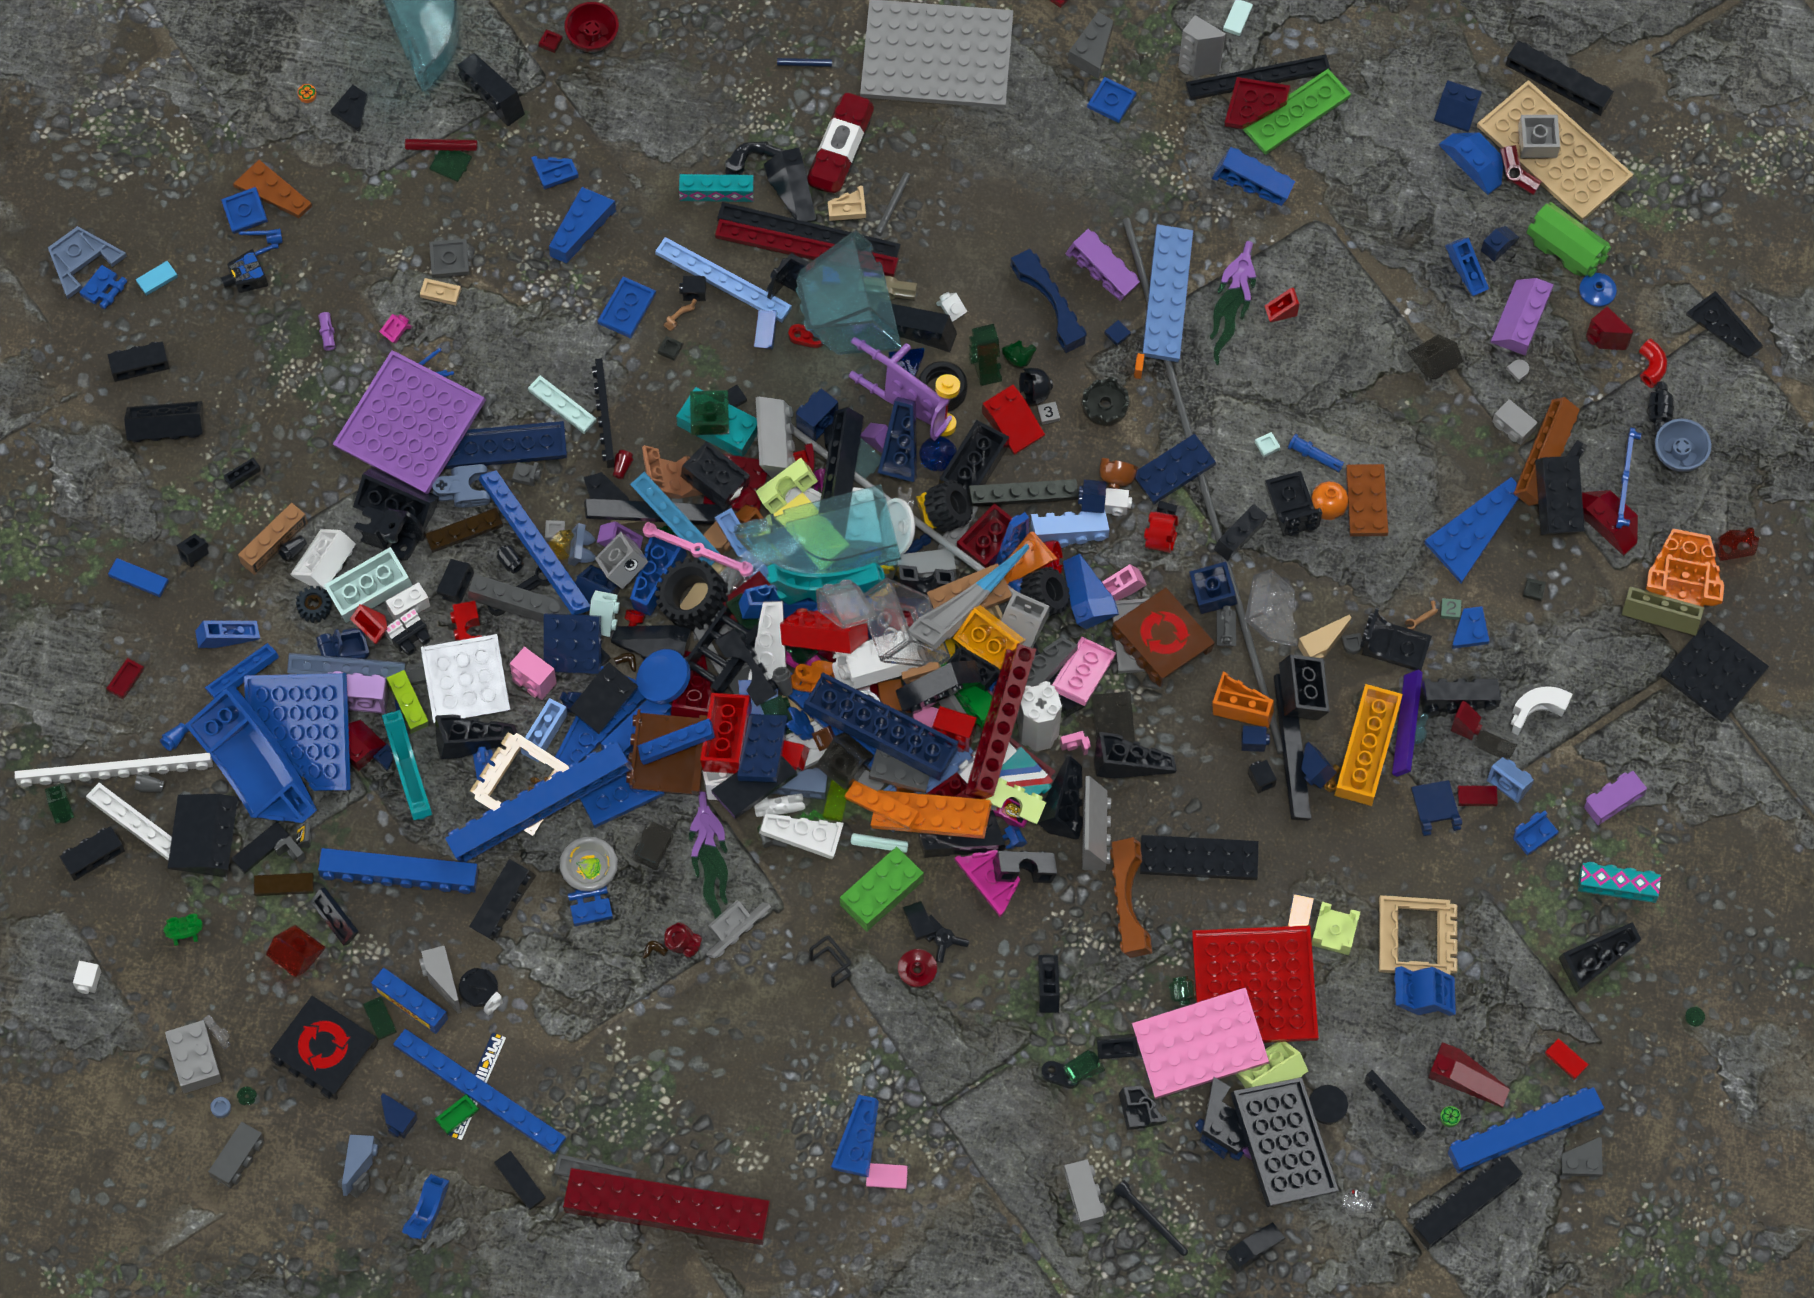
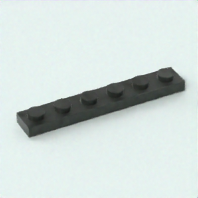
(1023, 492)

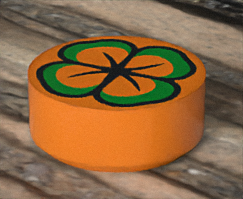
(307, 93)

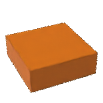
(1139, 366)

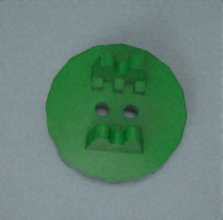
(183, 928)

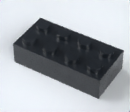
(988, 671)

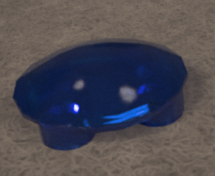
(937, 454)

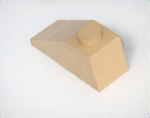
(1321, 641)

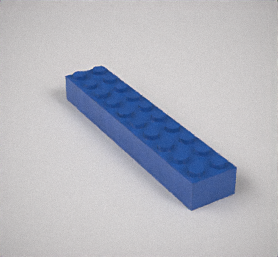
(539, 802)

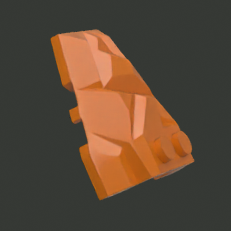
(1687, 570)

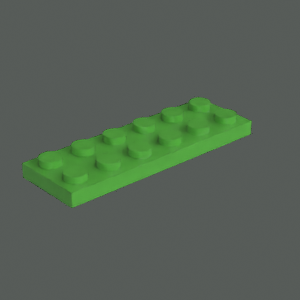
(1302, 109)

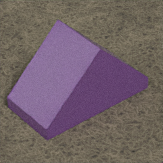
(875, 435)

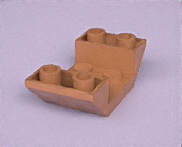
(667, 474)

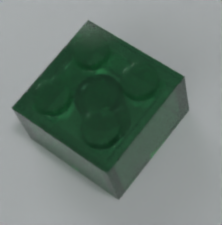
(709, 412)

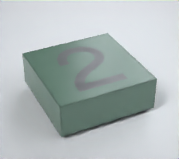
(1450, 609)

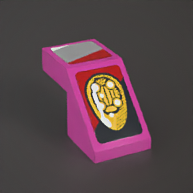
(1009, 813)

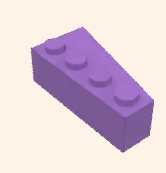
(1103, 264)

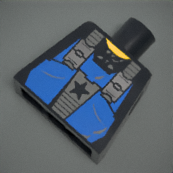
(245, 273)

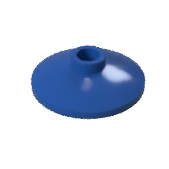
(1597, 296)

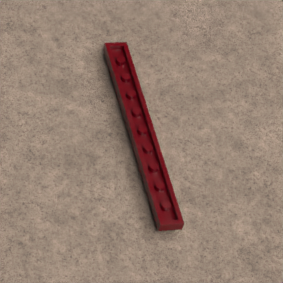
(787, 243)

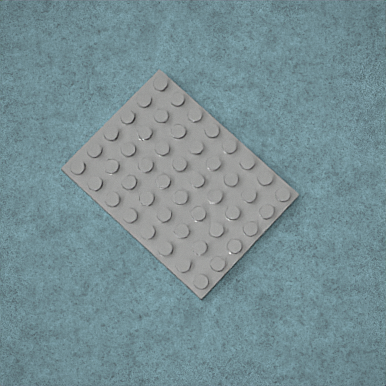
(937, 53)

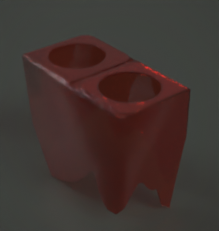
(1736, 536)

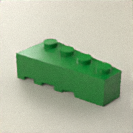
(975, 703)

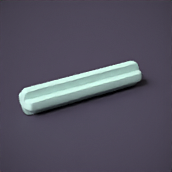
(878, 842)

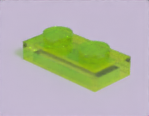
(835, 802)

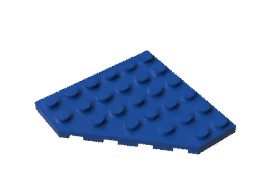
(308, 722)

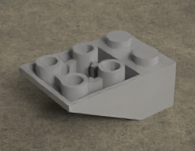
(1025, 617)

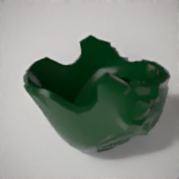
(1017, 354)

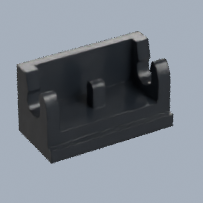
(455, 581)

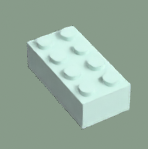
(368, 584)

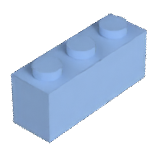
(546, 726)

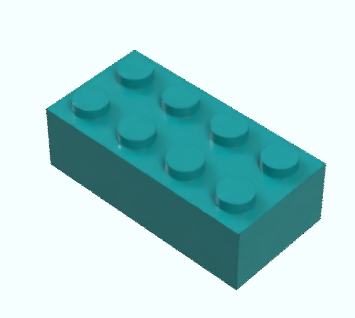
(741, 429)

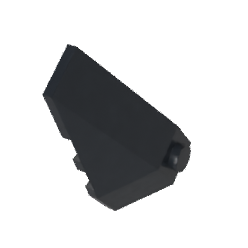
(652, 638)
(1063, 802)

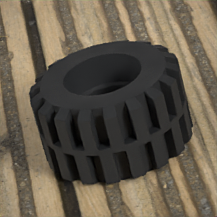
(948, 506)
(1047, 587)

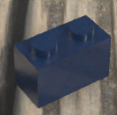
(1092, 496)

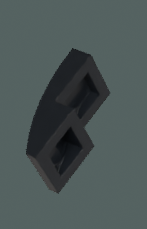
(918, 920)

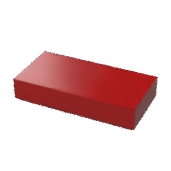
(1566, 1059)

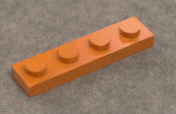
(882, 805)

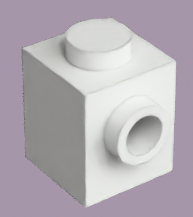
(1117, 501)
(86, 977)

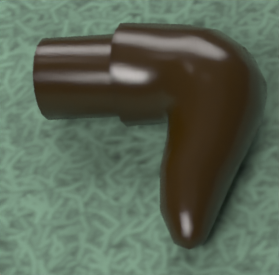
(627, 657)
(656, 946)

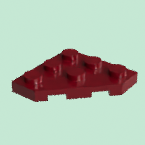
(1254, 101)

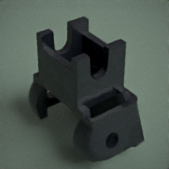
(392, 527)

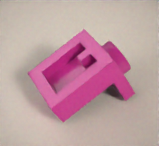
(395, 327)

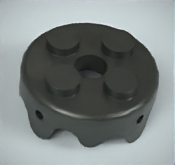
(1105, 390)

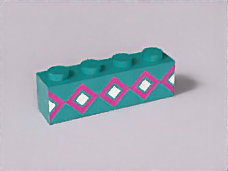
(716, 188)
(1619, 882)

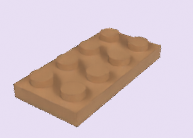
(946, 592)

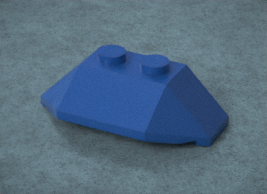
(1476, 158)

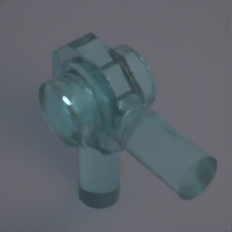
(1421, 732)

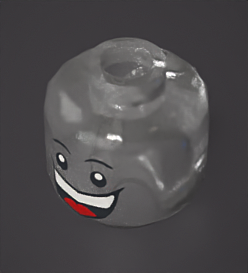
(1357, 1203)

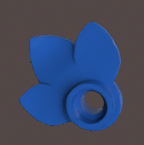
(800, 724)

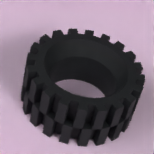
(681, 578)

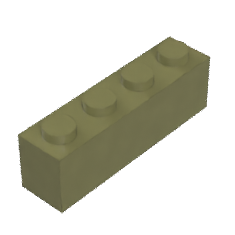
(1662, 611)

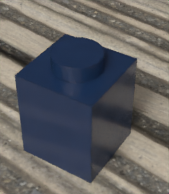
(1254, 738)

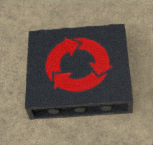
(322, 1047)

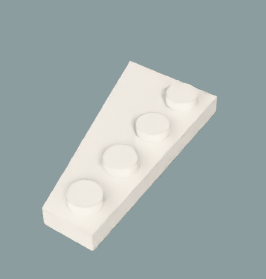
(768, 639)

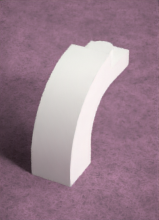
(1540, 698)

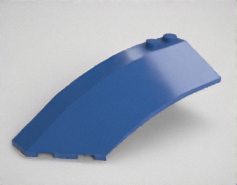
(251, 759)

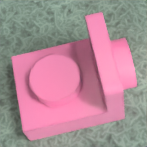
(1074, 740)

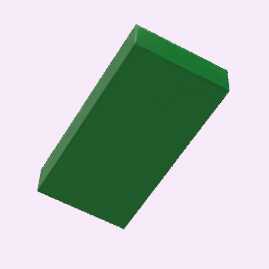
(457, 1114)

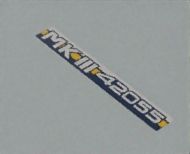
(483, 1072)

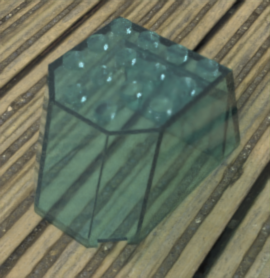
(848, 298)

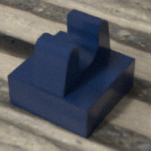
(569, 699)

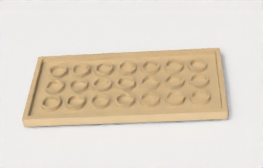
(1583, 171)

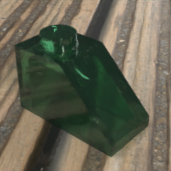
(59, 803)

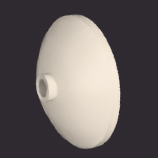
(903, 523)

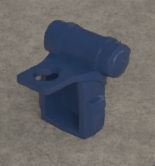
(348, 644)

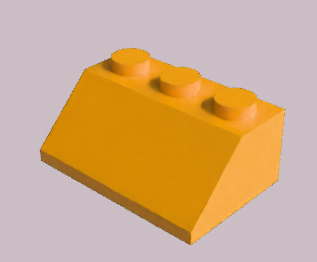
(987, 636)

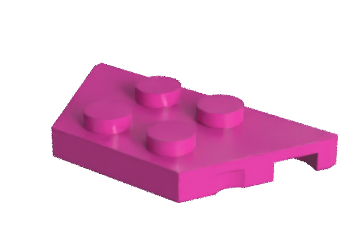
(981, 873)

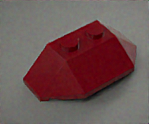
(1601, 512)

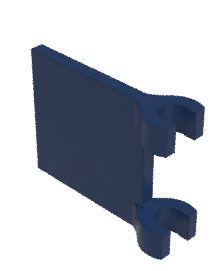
(1435, 804)

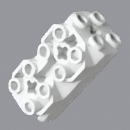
(864, 667)
(1039, 716)

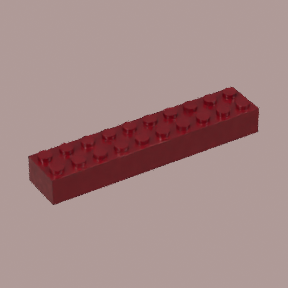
(666, 1206)

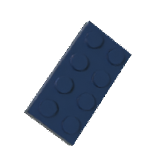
(1174, 469)
(762, 748)

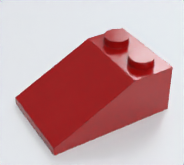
(1013, 417)

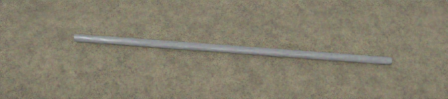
(920, 524)

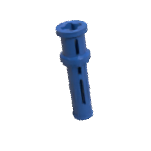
(1307, 449)

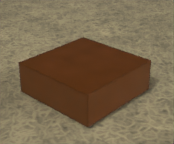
(823, 737)

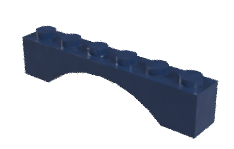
(1029, 270)

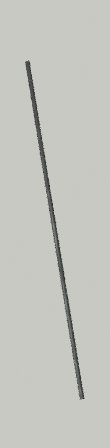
(1206, 494)

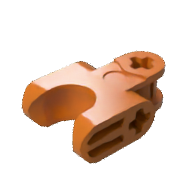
(810, 675)

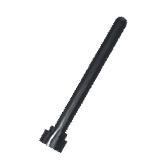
(1123, 1190)

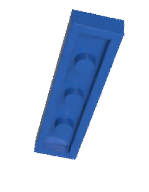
(249, 666)
(676, 741)

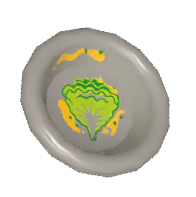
(588, 864)

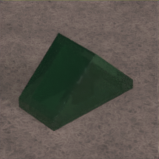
(1083, 1066)

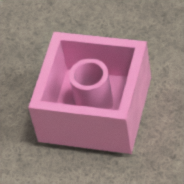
(532, 673)

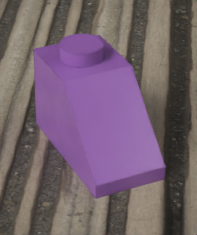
(611, 530)

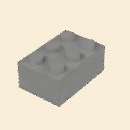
(193, 1056)

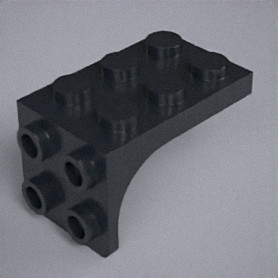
(1293, 504)
(1394, 643)

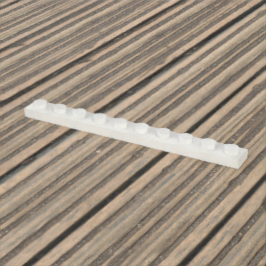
(120, 768)

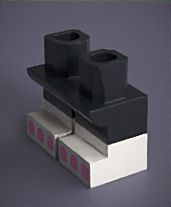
(408, 631)

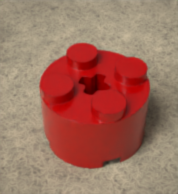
(1161, 532)

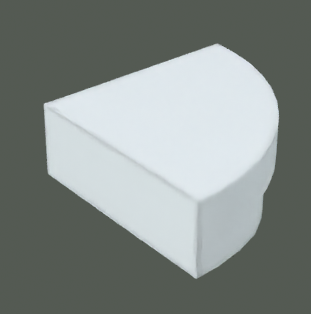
(493, 1003)

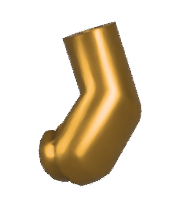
(1331, 785)

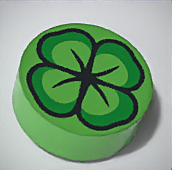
(1450, 1116)

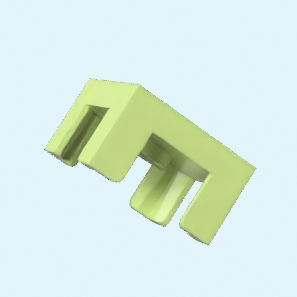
(1335, 929)

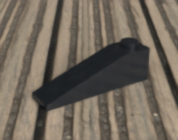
(789, 179)
(463, 737)
(1126, 759)

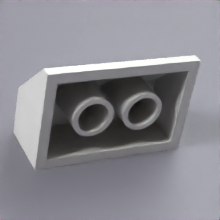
(323, 558)

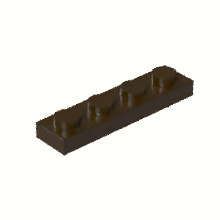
(464, 530)

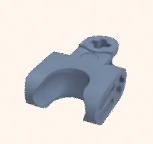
(458, 487)

